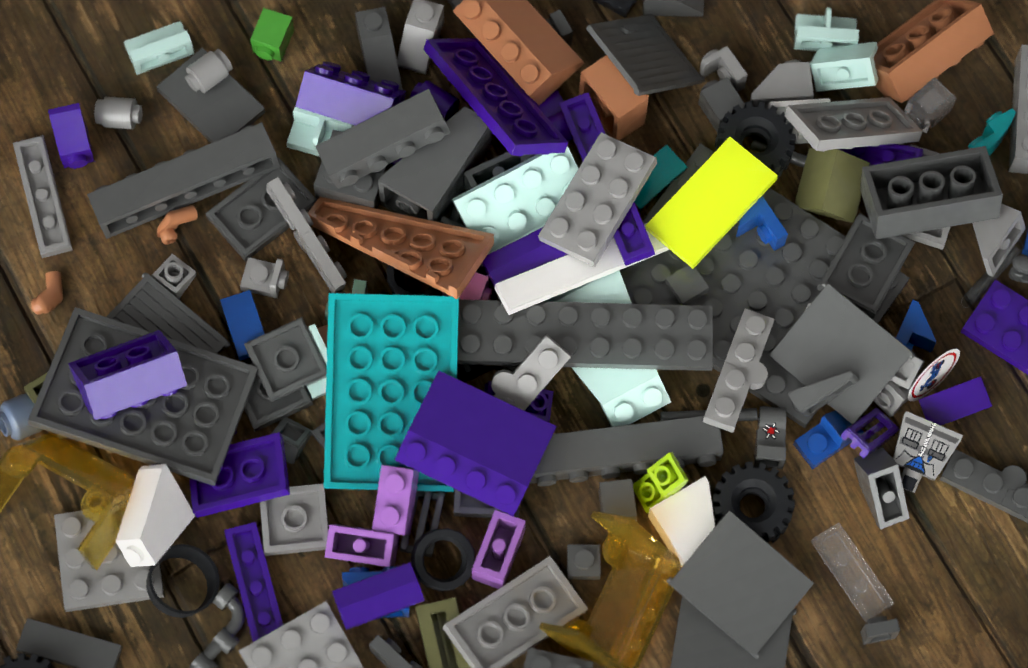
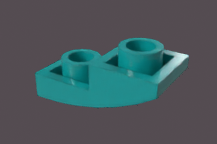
(995, 131)
(667, 169)

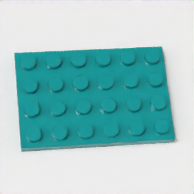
(377, 375)

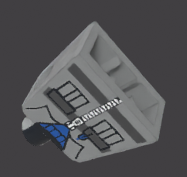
(923, 449)

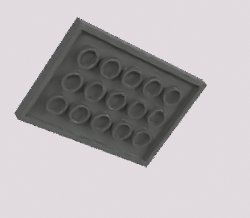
(181, 430)

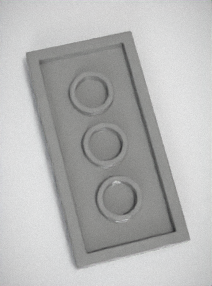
(853, 123)
(597, 199)
(510, 618)

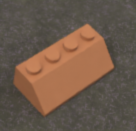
(521, 44)
(929, 46)

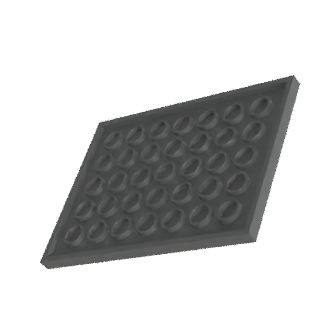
(754, 277)

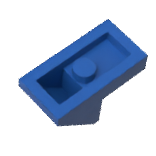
(769, 226)
(916, 329)
(824, 439)

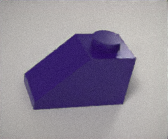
(71, 136)

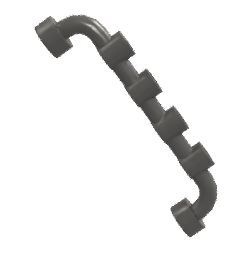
(226, 638)

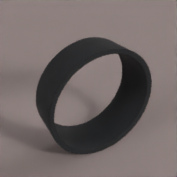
(205, 564)

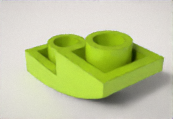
(660, 482)

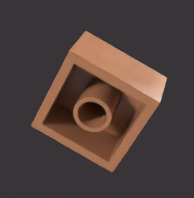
(613, 99)

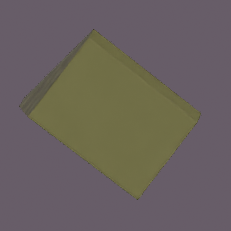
(831, 184)

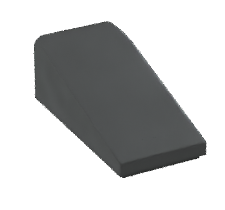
(816, 395)

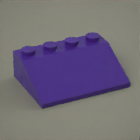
(475, 443)

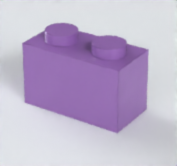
(395, 500)
(361, 545)
(498, 550)

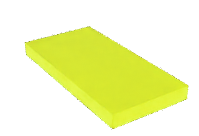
(711, 202)

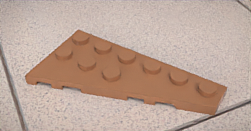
(422, 248)

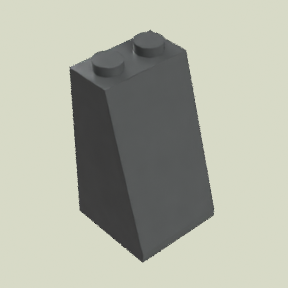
(435, 173)

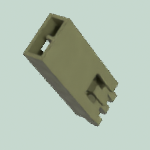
(437, 645)

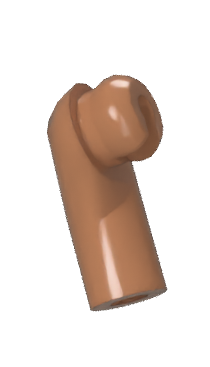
(172, 220)
(51, 297)

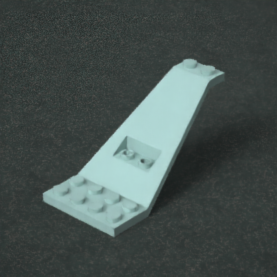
(522, 203)

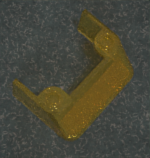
(105, 484)
(629, 601)

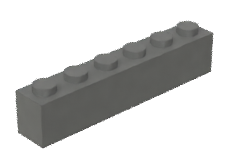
(183, 180)
(627, 449)

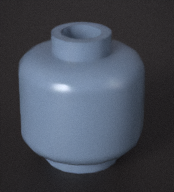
(15, 416)

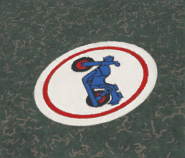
(933, 374)

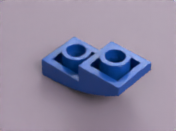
(242, 320)

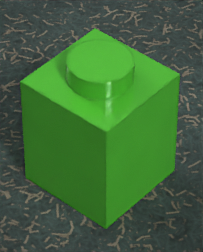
(272, 35)

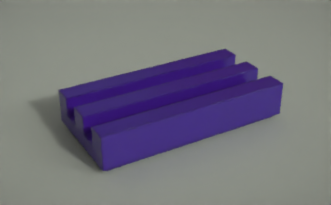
(860, 441)

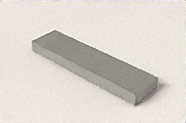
(42, 196)

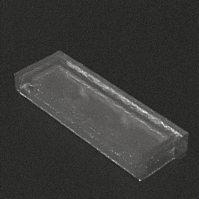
(852, 572)

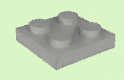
(295, 521)

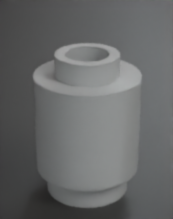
(208, 71)
(118, 112)

